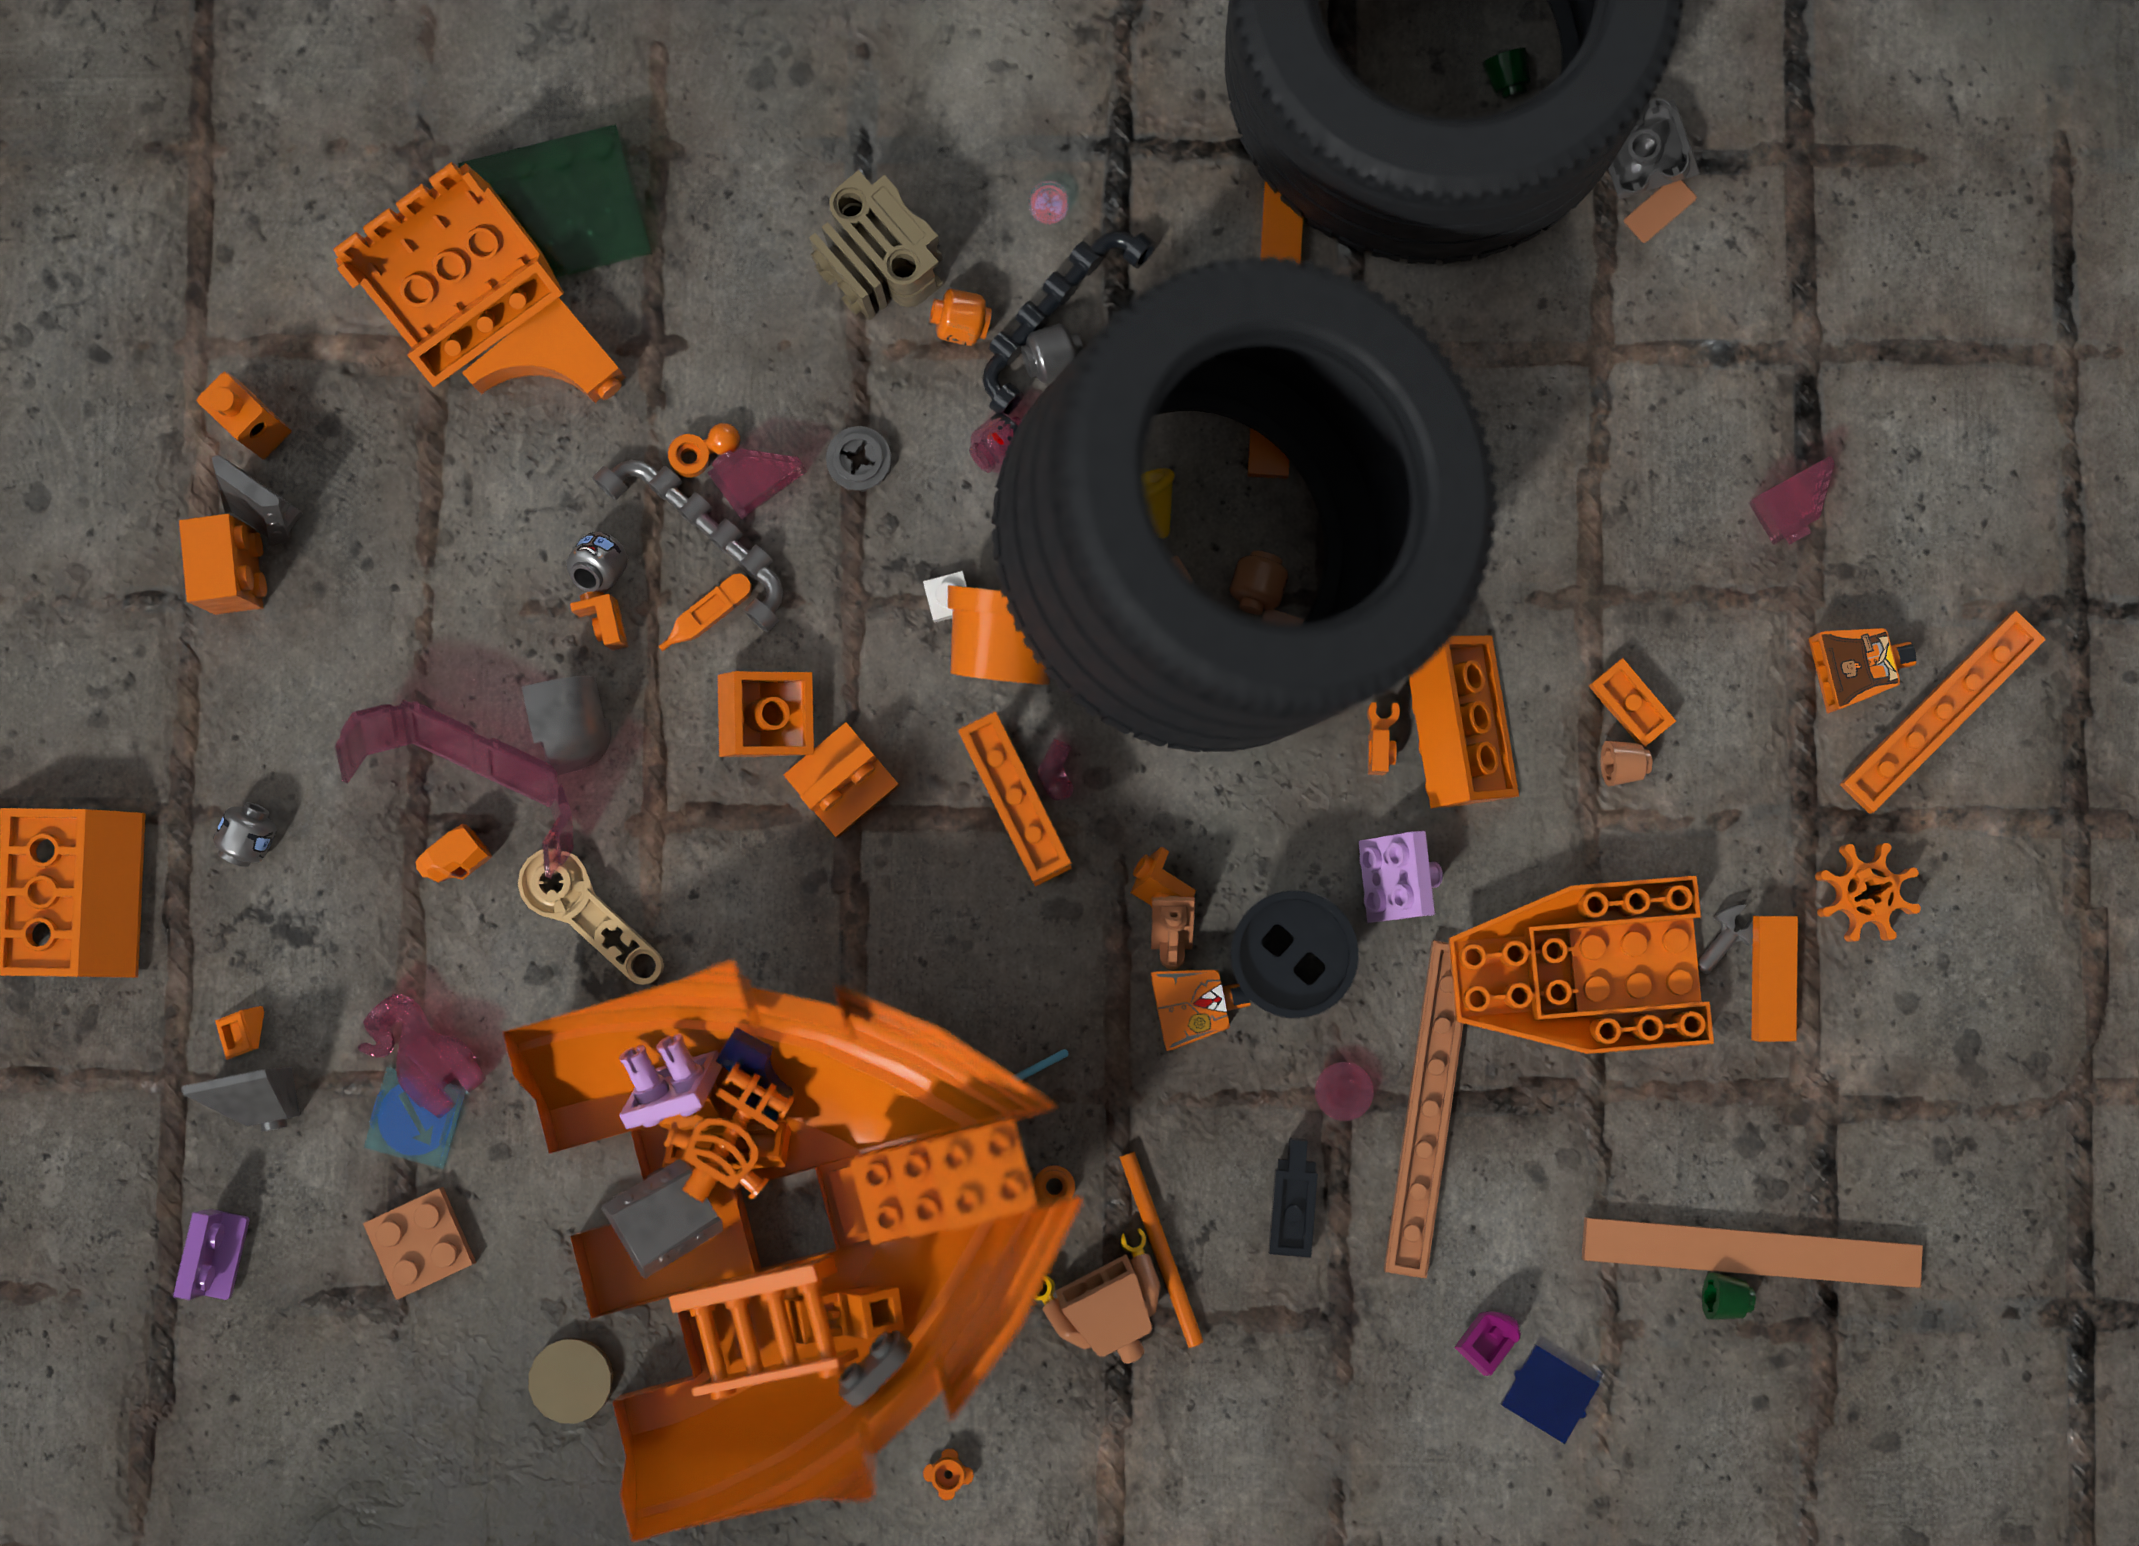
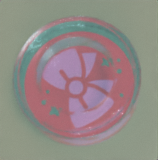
(1049, 202)

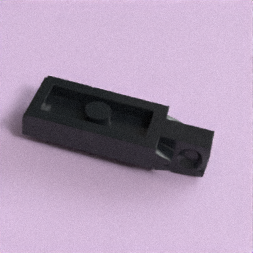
(1293, 1203)

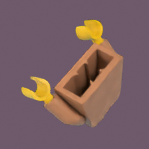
(1107, 1306)

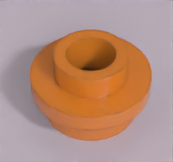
(1057, 1172)

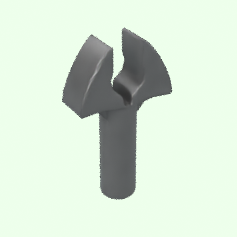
(1726, 938)

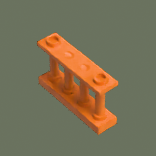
(1015, 799)
(772, 1287)

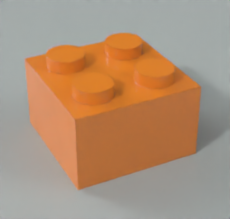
(222, 564)

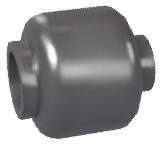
(1050, 351)

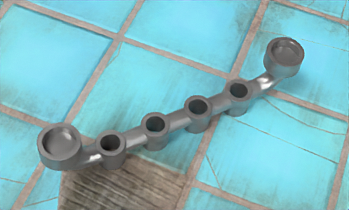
(695, 511)

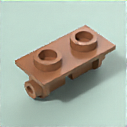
(1172, 928)

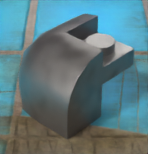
(568, 722)

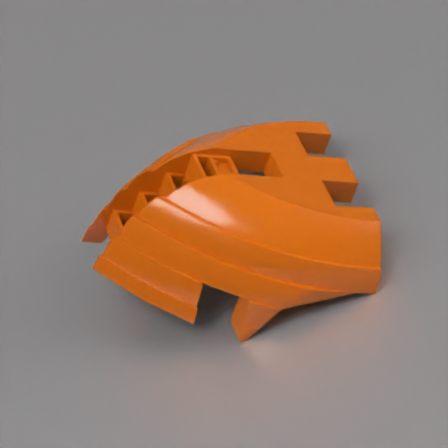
(919, 1196)

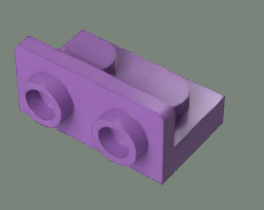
(211, 1255)

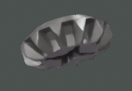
(850, 442)

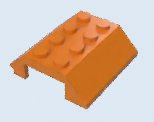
(449, 270)

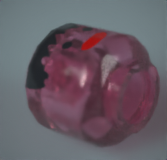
(991, 441)

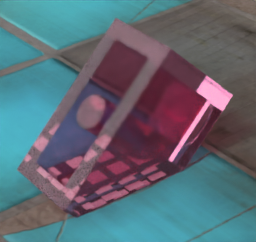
(753, 477)
(1794, 504)

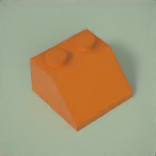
(765, 714)

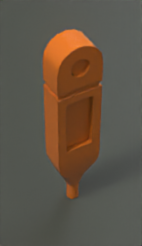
(709, 610)

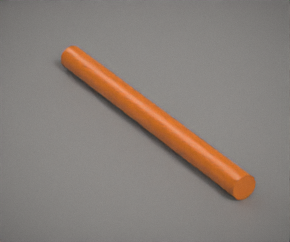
(1161, 1249)

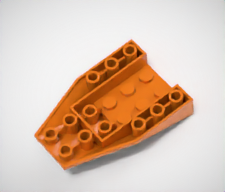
(1589, 969)

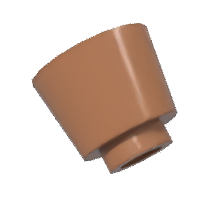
(1624, 762)

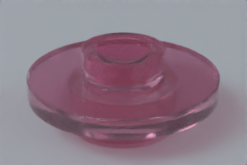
(1344, 1091)

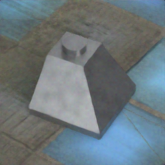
(251, 1097)

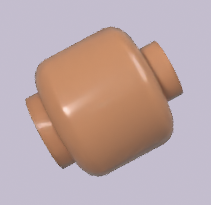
(1259, 582)

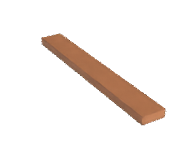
(1425, 1122)
(1752, 1252)

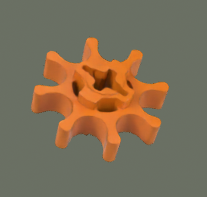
(1880, 902)

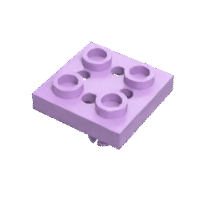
(1398, 877)

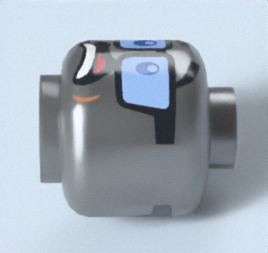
(596, 562)
(244, 834)

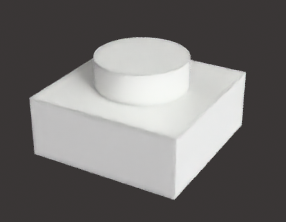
(937, 594)

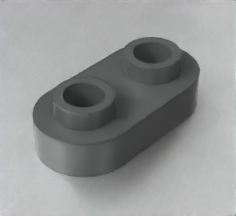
(885, 1357)

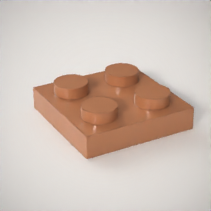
(419, 1243)

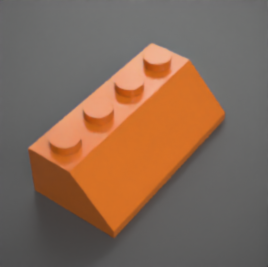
(1463, 725)

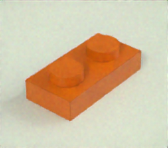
(1632, 703)

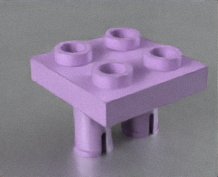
(670, 1089)

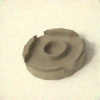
(570, 1380)

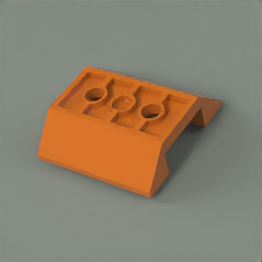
(82, 893)

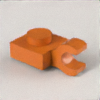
(1381, 749)

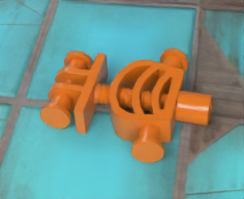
(708, 1171)

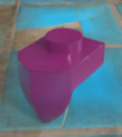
(1488, 1340)

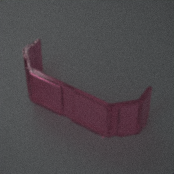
(414, 723)

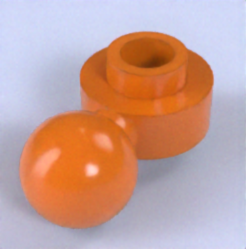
(720, 439)

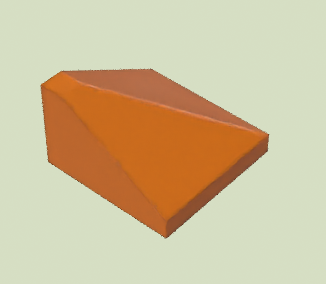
(241, 1031)

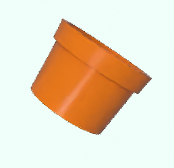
(986, 639)

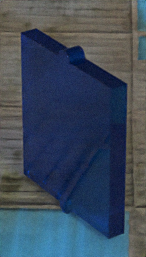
(1550, 1394)

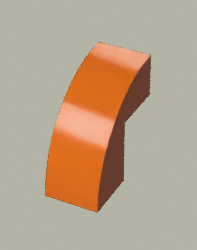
(850, 1312)

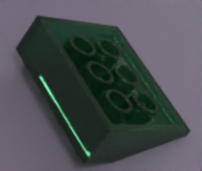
(572, 198)

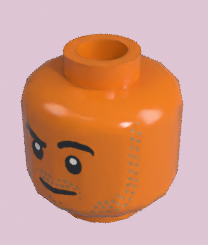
(961, 317)

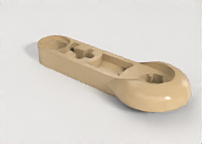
(584, 912)

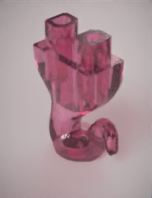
(424, 1057)

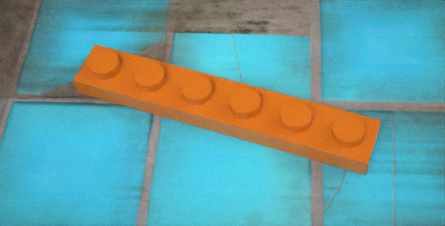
(1942, 712)

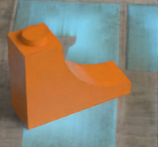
(549, 346)

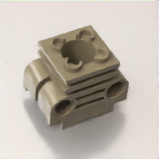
(876, 247)

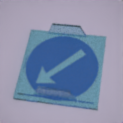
(410, 1131)

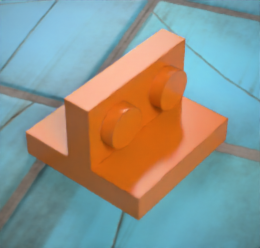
(841, 780)

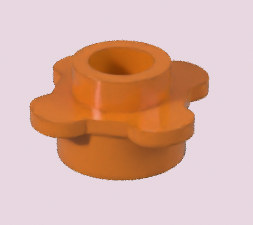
(948, 1486)

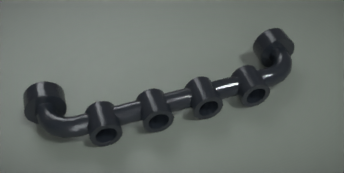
(1059, 291)

